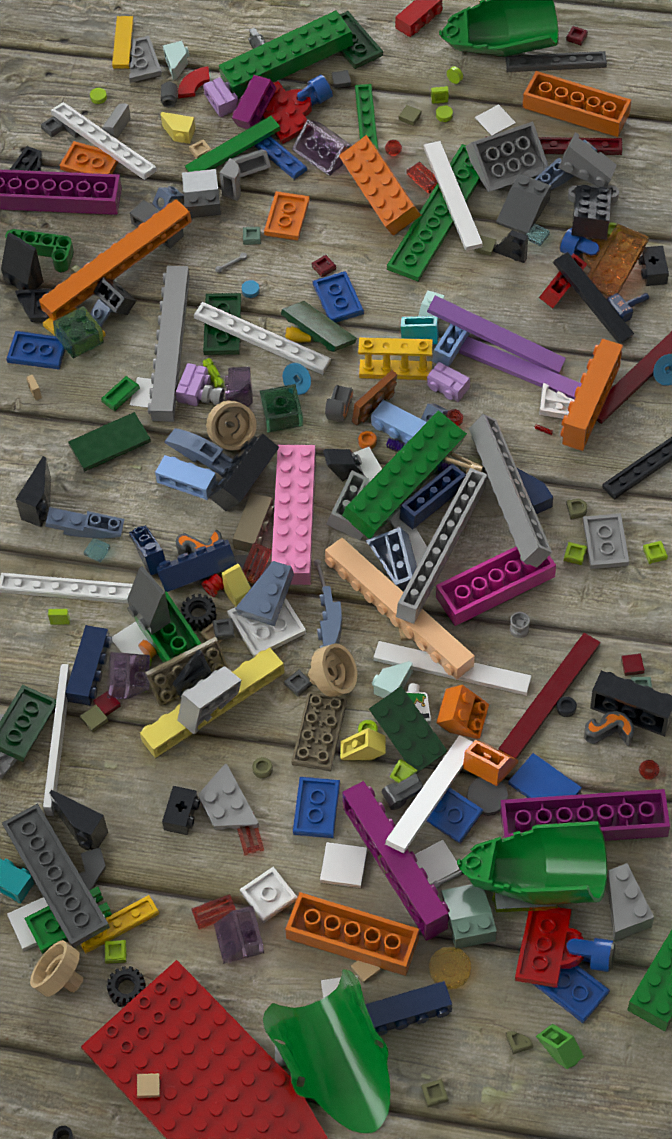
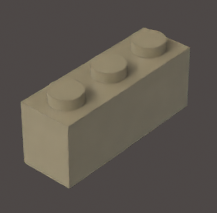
(253, 522)

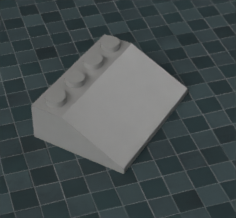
(506, 155)

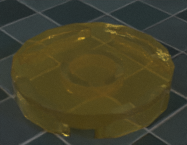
(451, 966)

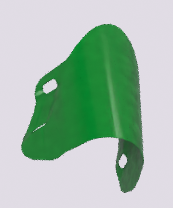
(337, 1055)

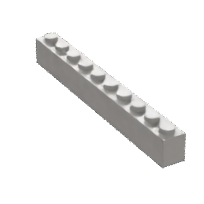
(169, 344)
(510, 491)
(441, 546)

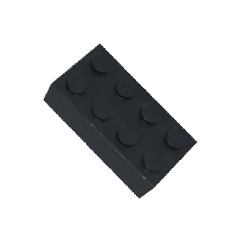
(591, 212)
(243, 472)
(640, 703)

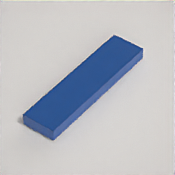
(282, 157)

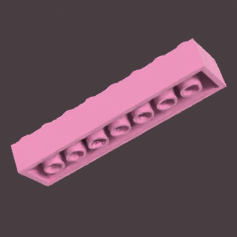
(294, 510)

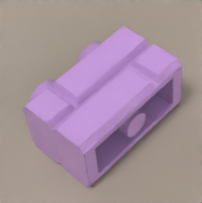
(220, 96)
(448, 382)
(192, 384)

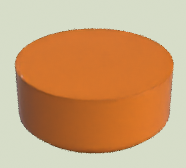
(367, 439)
(147, 648)

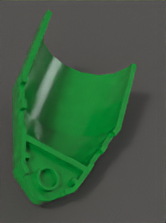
(503, 27)
(543, 864)

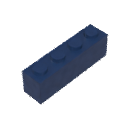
(431, 497)
(196, 565)
(88, 665)
(410, 1007)

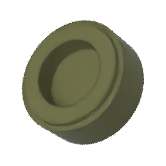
(262, 767)

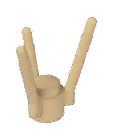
(470, 464)

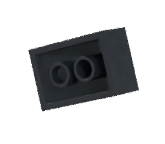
(21, 264)
(34, 497)
(84, 823)

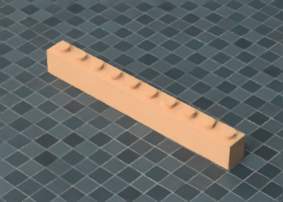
(385, 596)

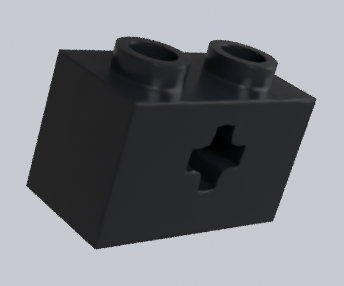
(654, 266)
(114, 296)
(180, 810)

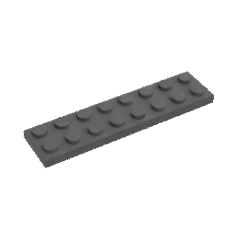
(55, 875)

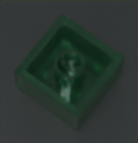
(78, 332)
(281, 408)

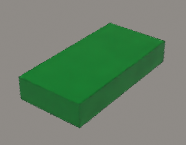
(120, 393)

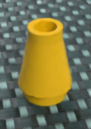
(297, 336)

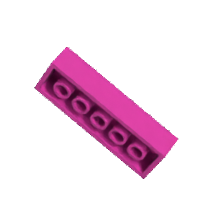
(490, 584)

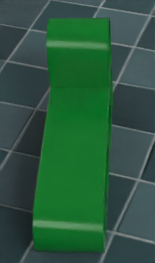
(49, 245)

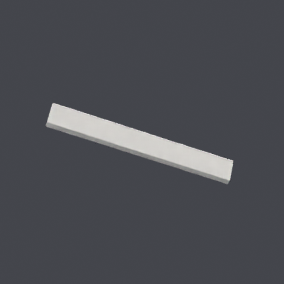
(104, 140)
(453, 196)
(262, 338)
(370, 468)
(64, 588)
(479, 674)
(57, 739)
(429, 796)

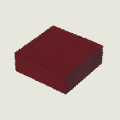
(577, 35)
(323, 266)
(632, 664)
(106, 705)

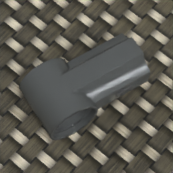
(397, 794)

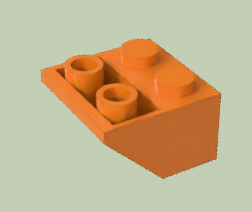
(462, 712)
(488, 762)

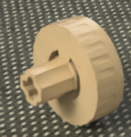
(221, 433)
(332, 663)
(57, 970)

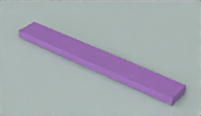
(495, 334)
(518, 367)

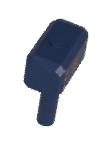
(623, 307)

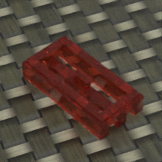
(420, 178)
(262, 565)
(252, 848)
(212, 920)

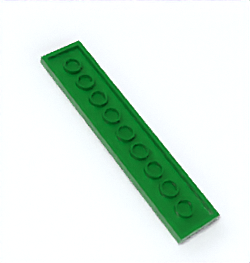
(434, 223)

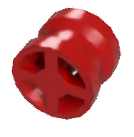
(213, 585)

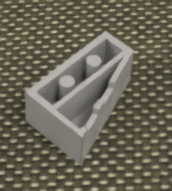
(587, 163)
(351, 489)
(206, 697)
(627, 904)

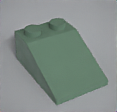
(469, 916)

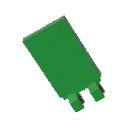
(47, 929)

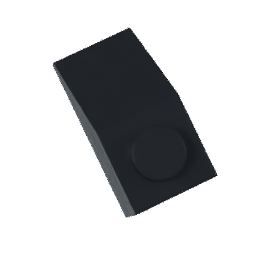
(342, 462)

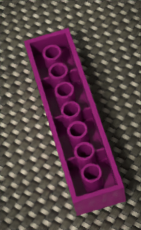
(60, 192)
(619, 813)
(401, 868)

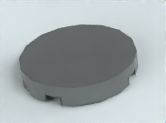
(487, 795)

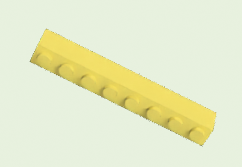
(253, 675)

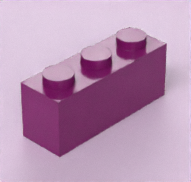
(253, 102)

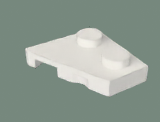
(553, 403)

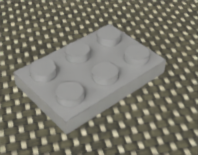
(605, 541)

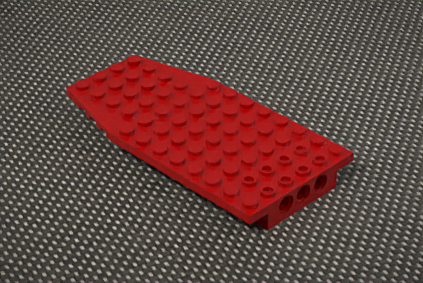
(209, 1067)

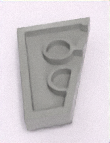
(144, 60)

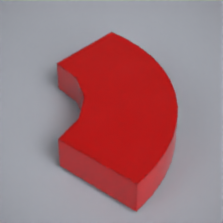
(192, 82)

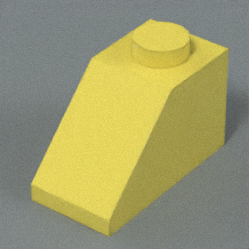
(178, 127)
(235, 584)
(363, 746)

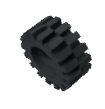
(199, 602)
(120, 976)

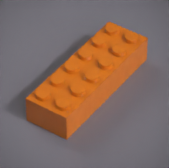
(576, 103)
(379, 185)
(592, 394)
(352, 933)

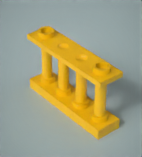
(393, 346)

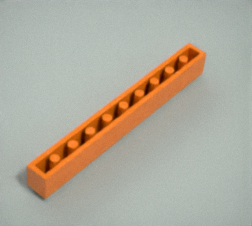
(115, 260)

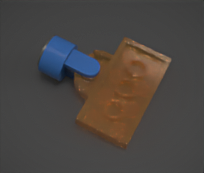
(608, 259)

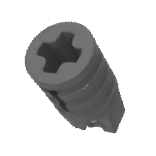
(255, 38)

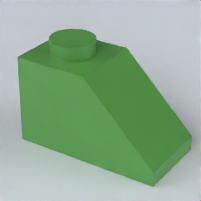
(560, 1046)

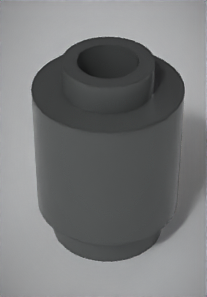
(169, 94)

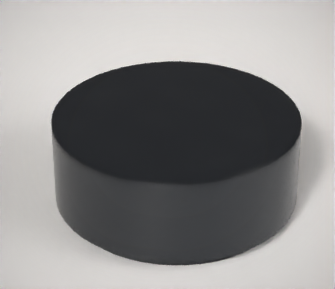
(566, 706)

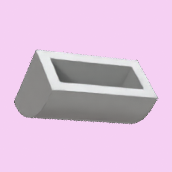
(117, 120)
(252, 162)
(230, 180)

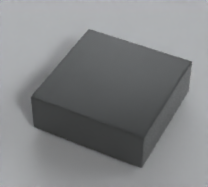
(341, 79)
(223, 629)
(298, 683)

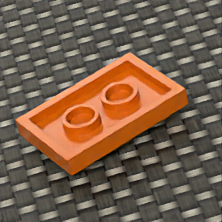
(87, 159)
(286, 215)

